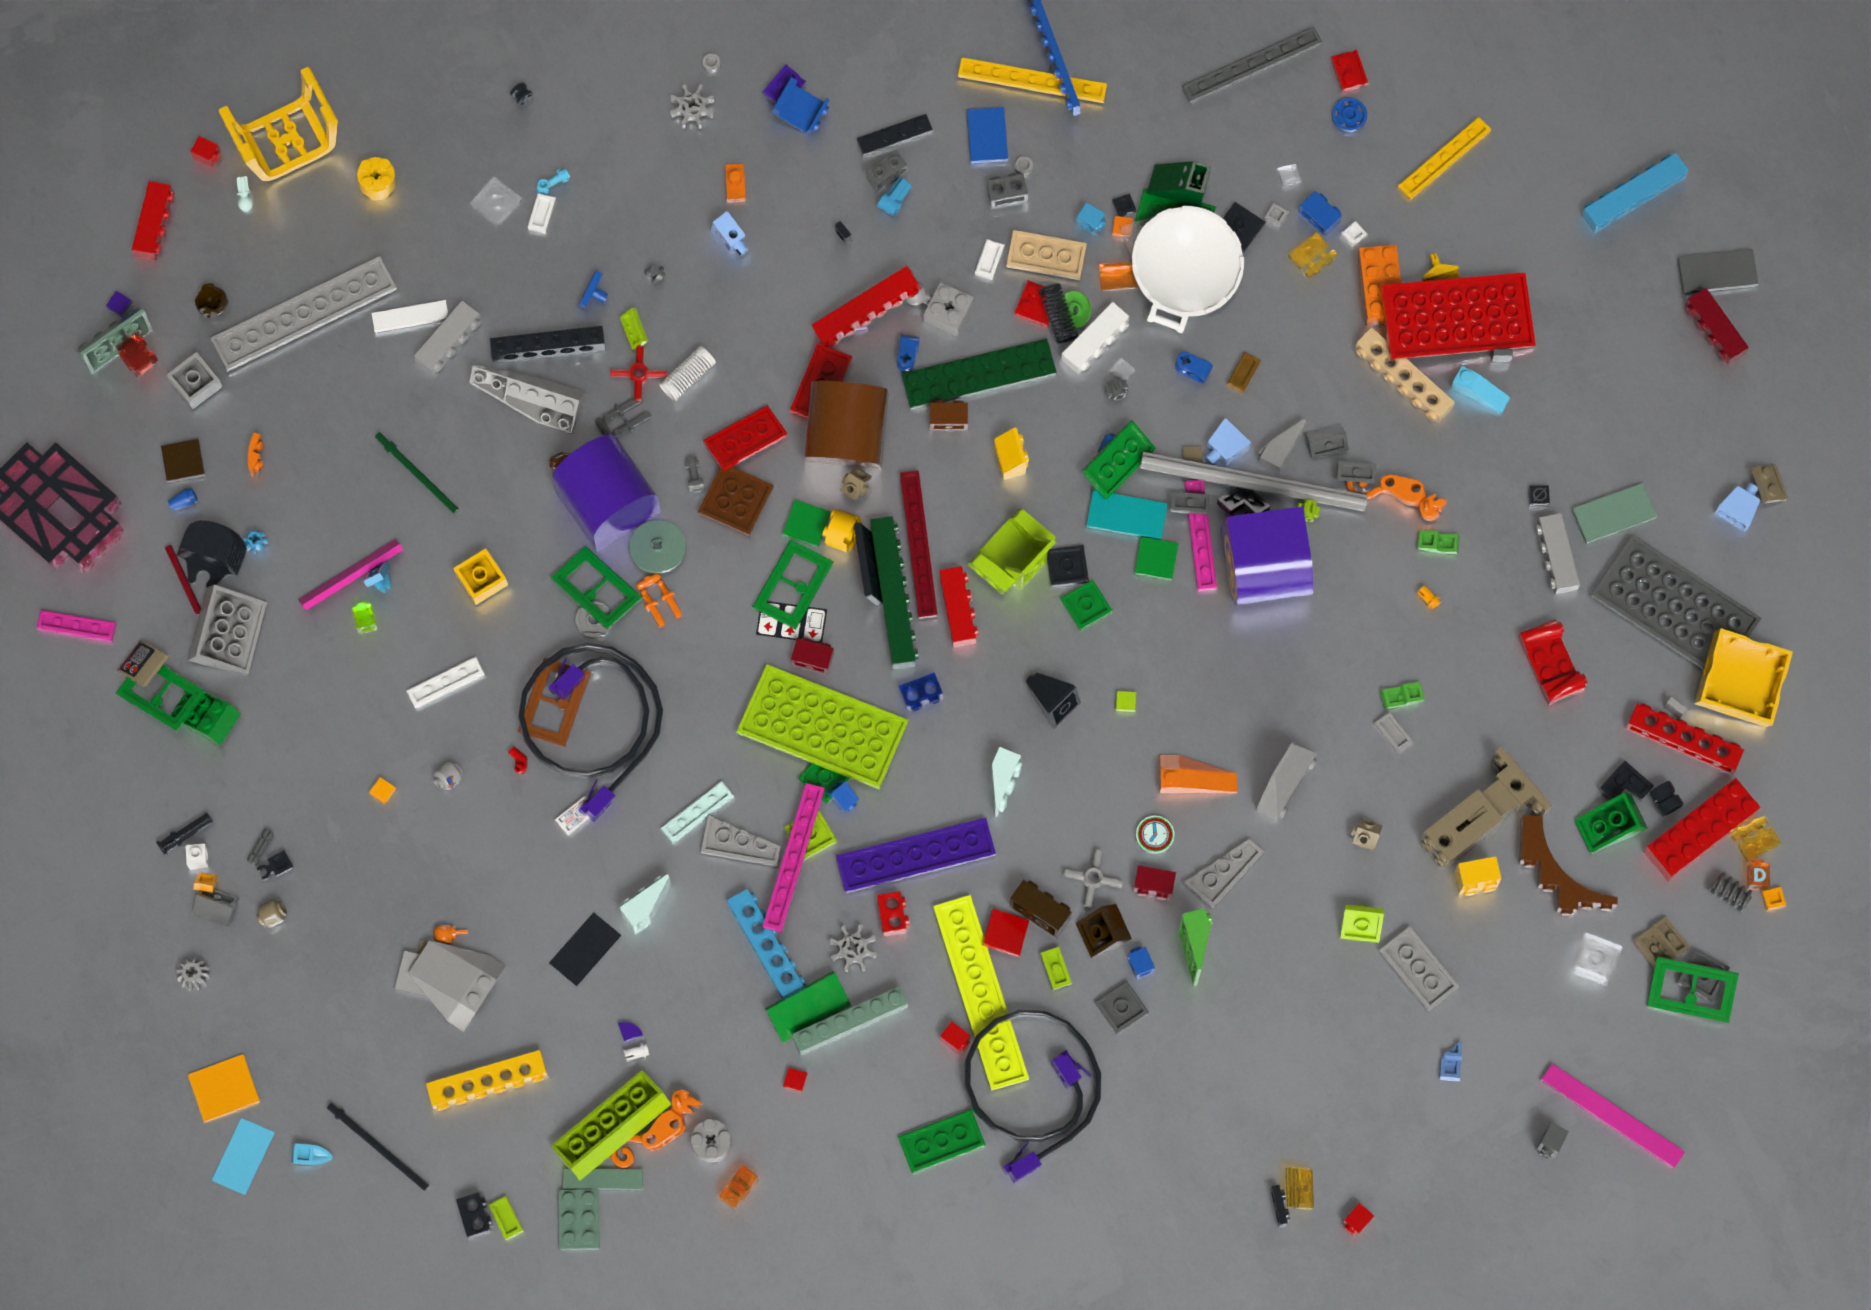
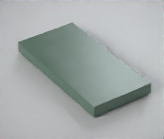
(1614, 513)

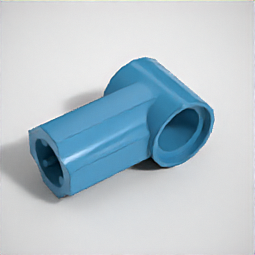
(892, 201)

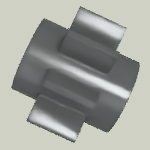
(1116, 388)

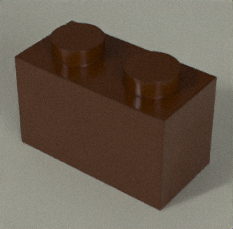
(948, 415)

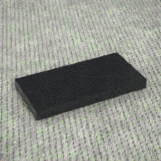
(868, 563)

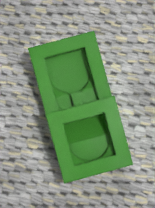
(1438, 542)
(1402, 695)

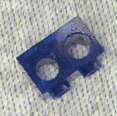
(918, 687)

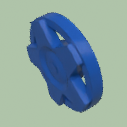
(1349, 115)

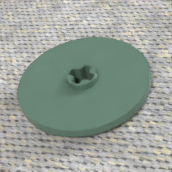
(657, 560)

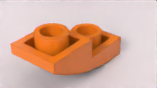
(254, 459)

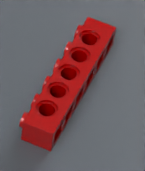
(1674, 740)

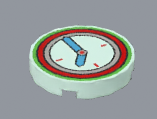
(1155, 835)

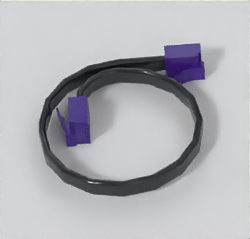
(1067, 1072)

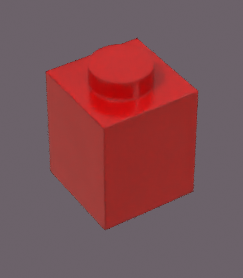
(206, 151)
(955, 1038)
(1357, 1220)

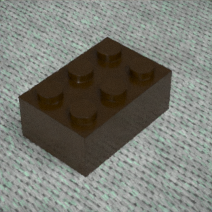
(1040, 908)

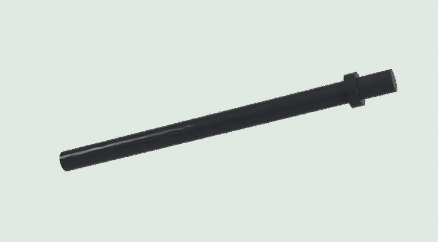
(340, 1114)

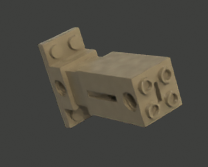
(1483, 812)

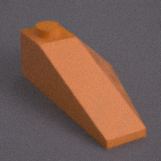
(1187, 775)

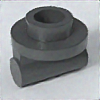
(654, 272)

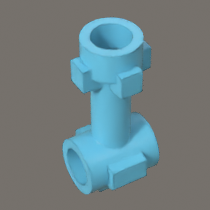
(544, 185)

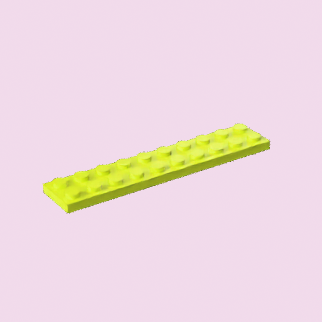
(980, 992)

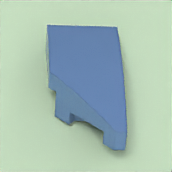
(1451, 1063)

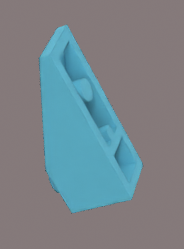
(1480, 390)

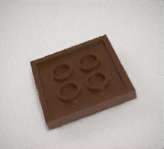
(736, 500)

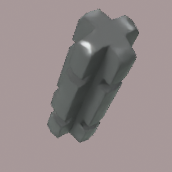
(260, 847)

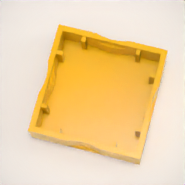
(1743, 677)

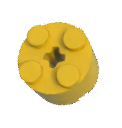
(376, 168)
(841, 532)

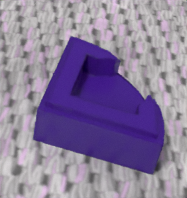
(629, 1031)

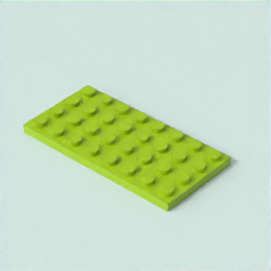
(822, 726)

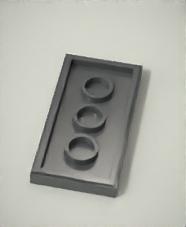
(1718, 271)

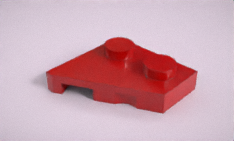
(1030, 305)

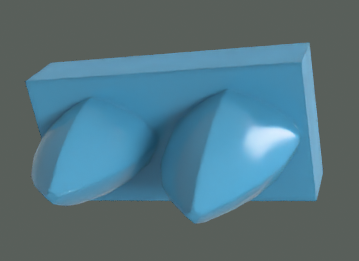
(379, 577)

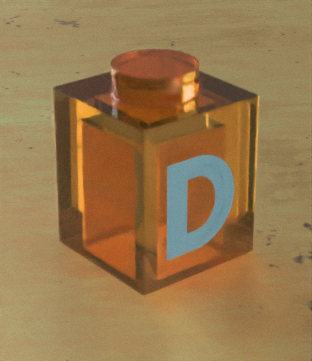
(1758, 875)

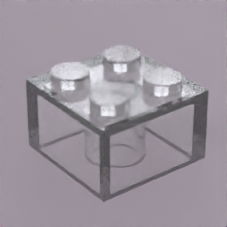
(1596, 959)

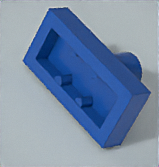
(593, 292)

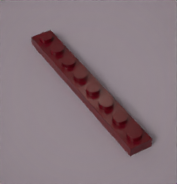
(918, 544)

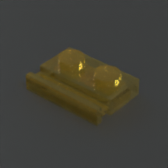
(1299, 1188)

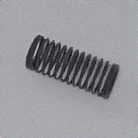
(1069, 335)

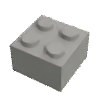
(194, 380)

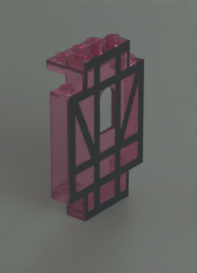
(34, 483)

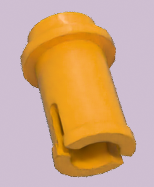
(1429, 597)

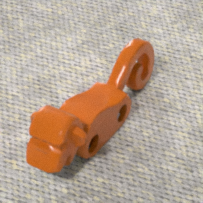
(1403, 491)
(662, 1127)

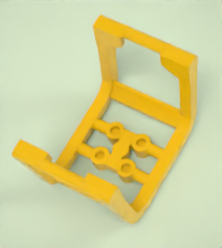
(250, 150)

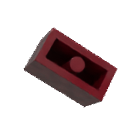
(812, 655)
(1154, 882)

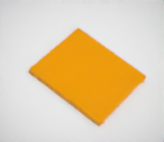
(223, 1088)

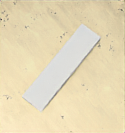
(410, 316)
(445, 682)

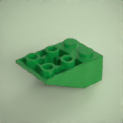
(210, 718)

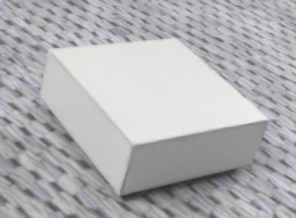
(1354, 234)

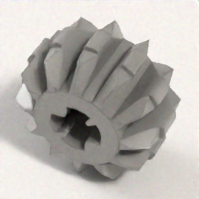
(197, 978)

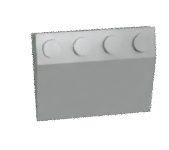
(227, 630)

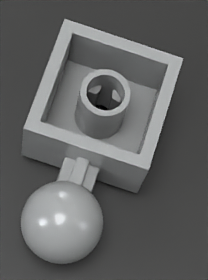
(943, 298)

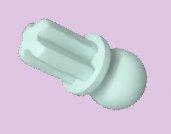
(245, 203)

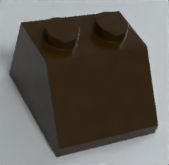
(1103, 930)

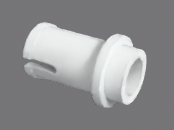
(637, 1052)

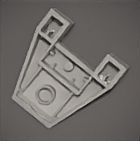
(1285, 780)

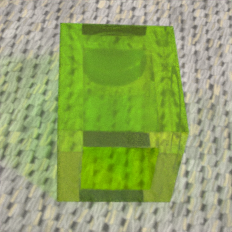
(364, 618)

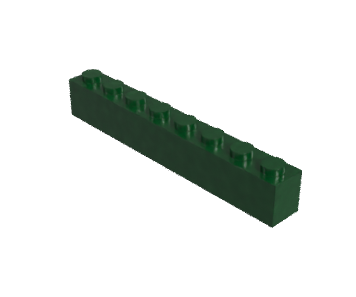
(892, 592)

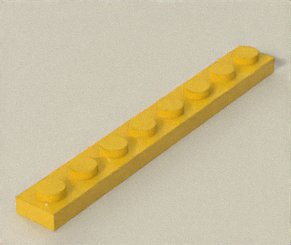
(1028, 79)

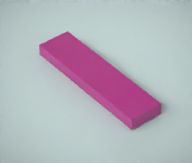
(76, 626)

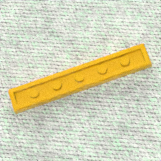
(1444, 158)

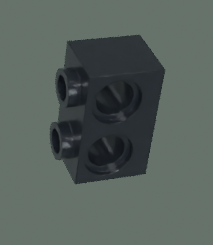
(470, 1217)

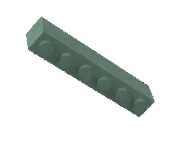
(850, 1021)

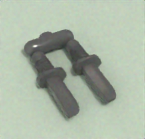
(619, 410)

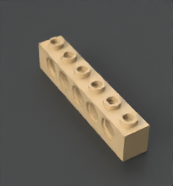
(1434, 412)

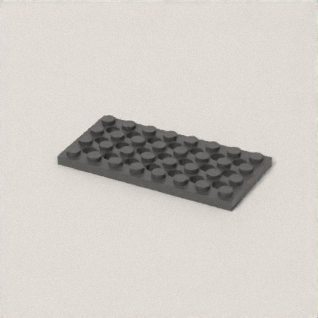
(1678, 619)

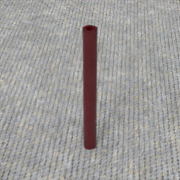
(183, 579)

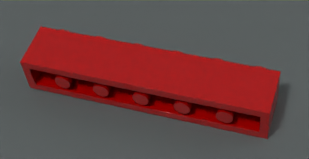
(866, 307)

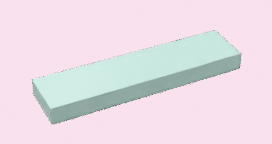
(697, 812)

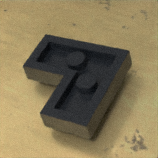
(1242, 498)
(1626, 778)

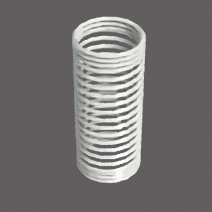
(666, 385)

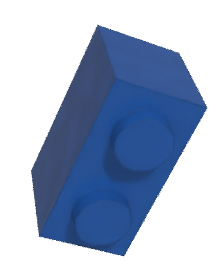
(1320, 213)

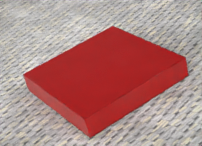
(1005, 932)

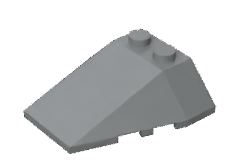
(455, 980)

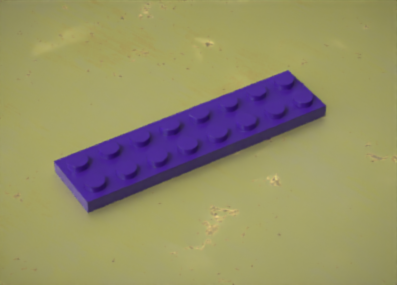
(915, 855)

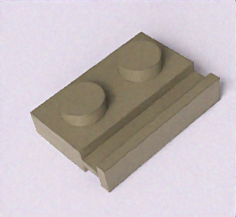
(1769, 483)

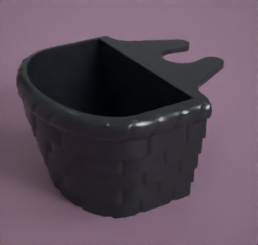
(211, 549)

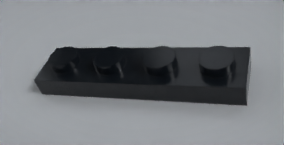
(894, 135)

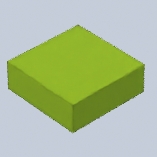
(1126, 701)

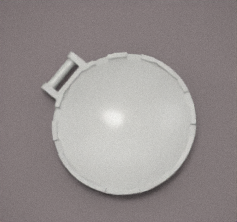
(1186, 263)

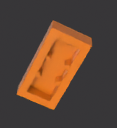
(735, 182)

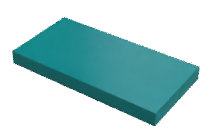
(1127, 515)

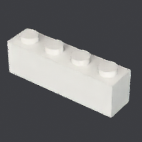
(1095, 338)

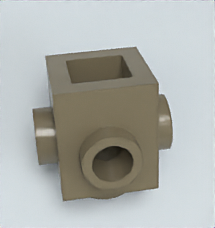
(855, 483)
(1366, 833)

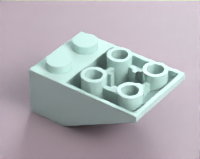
(1004, 769)
(642, 908)

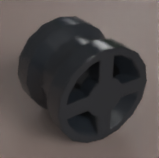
(521, 93)

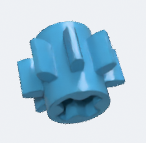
(259, 544)

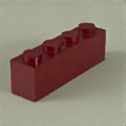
(1716, 326)

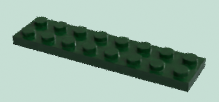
(979, 373)

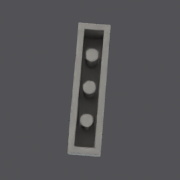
(447, 338)
(1557, 553)

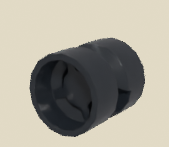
(1665, 797)

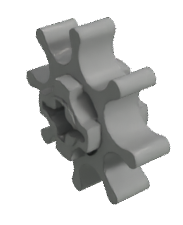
(688, 100)
(849, 955)

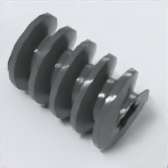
(1731, 891)

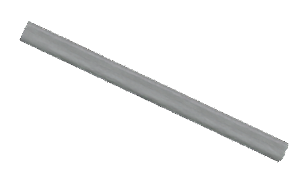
(1253, 481)

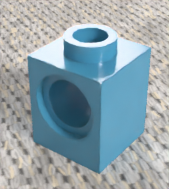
(1091, 218)

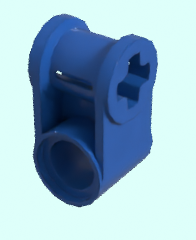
(907, 351)
(1195, 368)

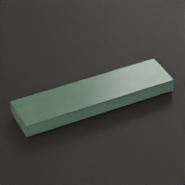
(605, 1180)

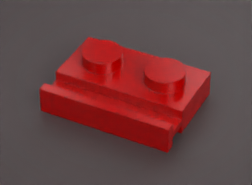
(1349, 70)

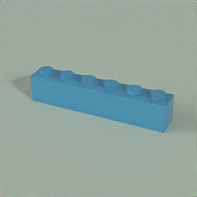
(1635, 192)

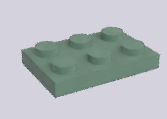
(579, 1219)

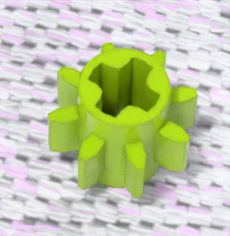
(1311, 509)

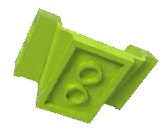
(1013, 553)

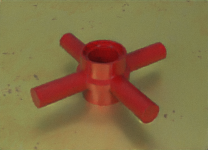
(638, 380)

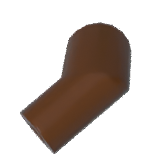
(557, 459)

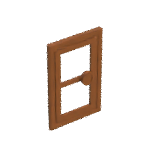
(572, 707)

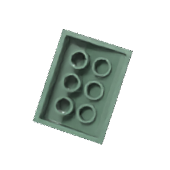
(102, 347)

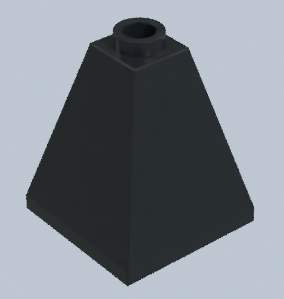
(1053, 697)

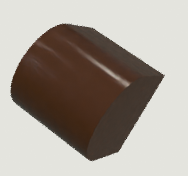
(846, 424)

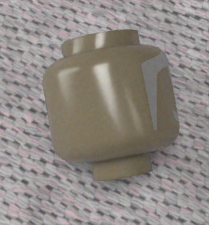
(271, 913)

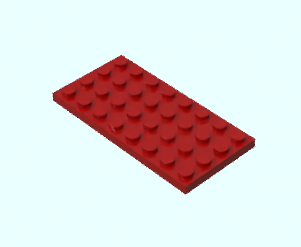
(1457, 316)

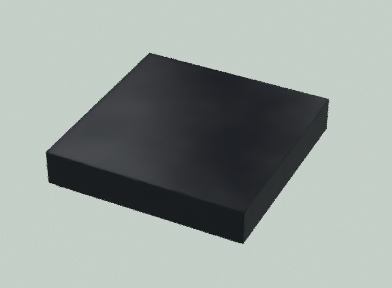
(1067, 566)

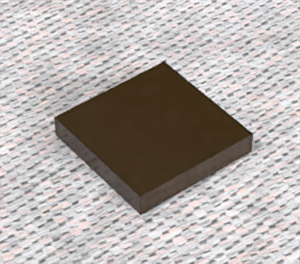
(182, 460)

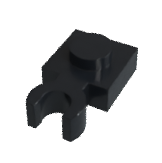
(278, 864)

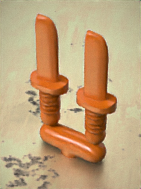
(667, 595)

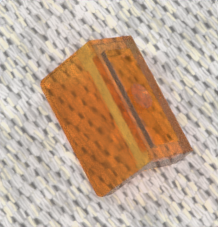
(1117, 276)

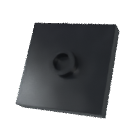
(1244, 224)

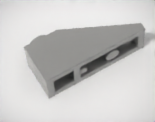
(1279, 448)

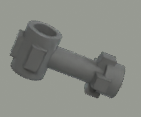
(695, 484)

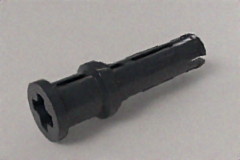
(205, 820)

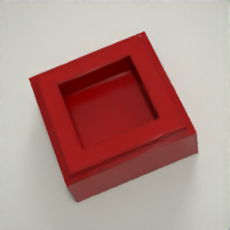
(795, 1080)

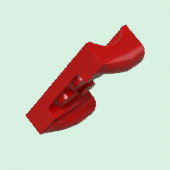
(1551, 662)

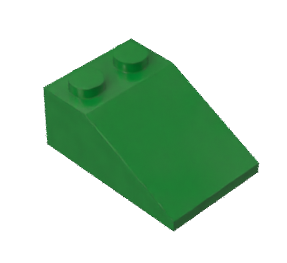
(1611, 823)

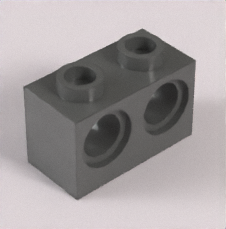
(886, 171)
(1008, 194)
(1552, 1141)

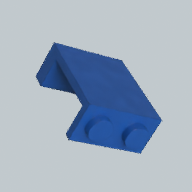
(799, 108)

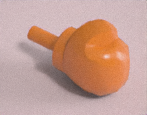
(447, 933)

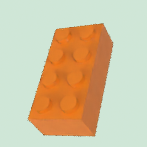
(1376, 267)

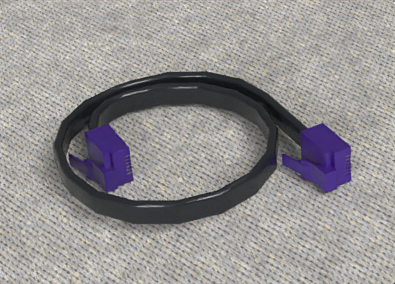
(564, 686)

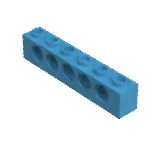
(746, 900)

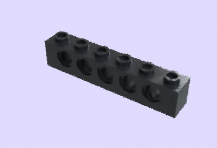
(547, 344)

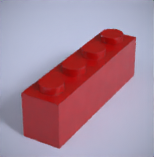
(152, 220)
(957, 606)

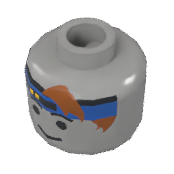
(447, 776)

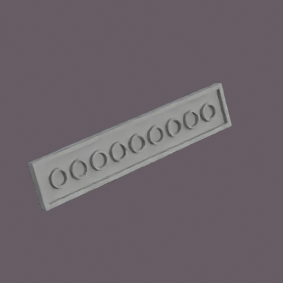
(303, 313)

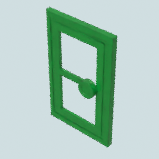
(809, 592)
(585, 599)
(156, 701)
(1689, 1008)

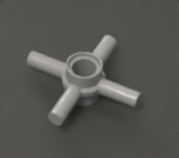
(1094, 870)

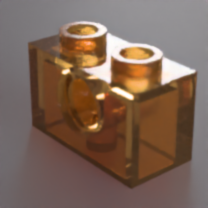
(738, 1188)

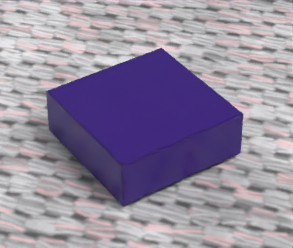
(119, 303)

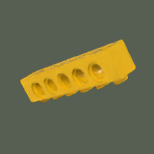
(513, 1065)

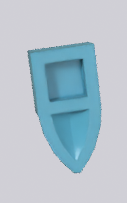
(309, 1154)

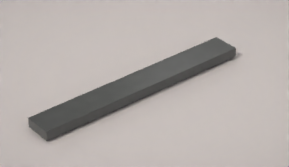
(1251, 64)

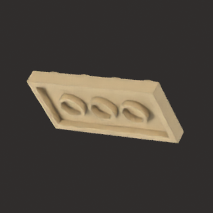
(1046, 255)

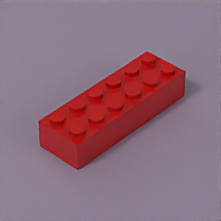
(1702, 829)

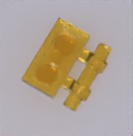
(1308, 251)
(1758, 844)

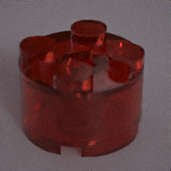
(136, 355)

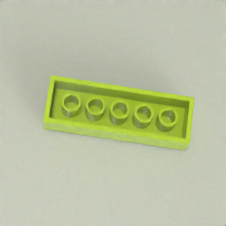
(611, 1125)

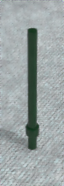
(392, 449)

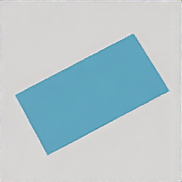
(243, 1156)

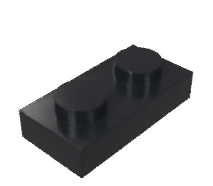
(1278, 1197)

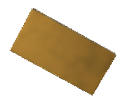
(1243, 372)

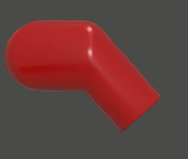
(521, 762)

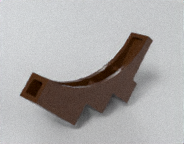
(1550, 875)

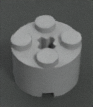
(707, 1130)

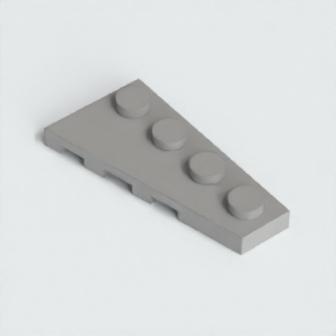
(730, 842)
(1218, 878)

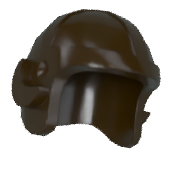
(211, 301)

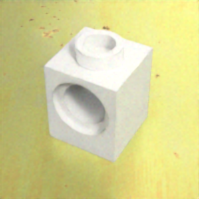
(197, 856)

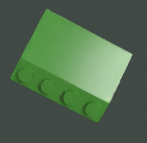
(1193, 934)

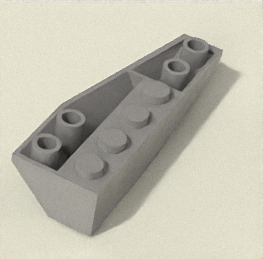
(532, 396)

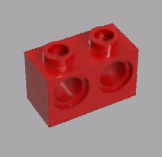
(888, 914)

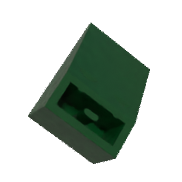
(1180, 182)

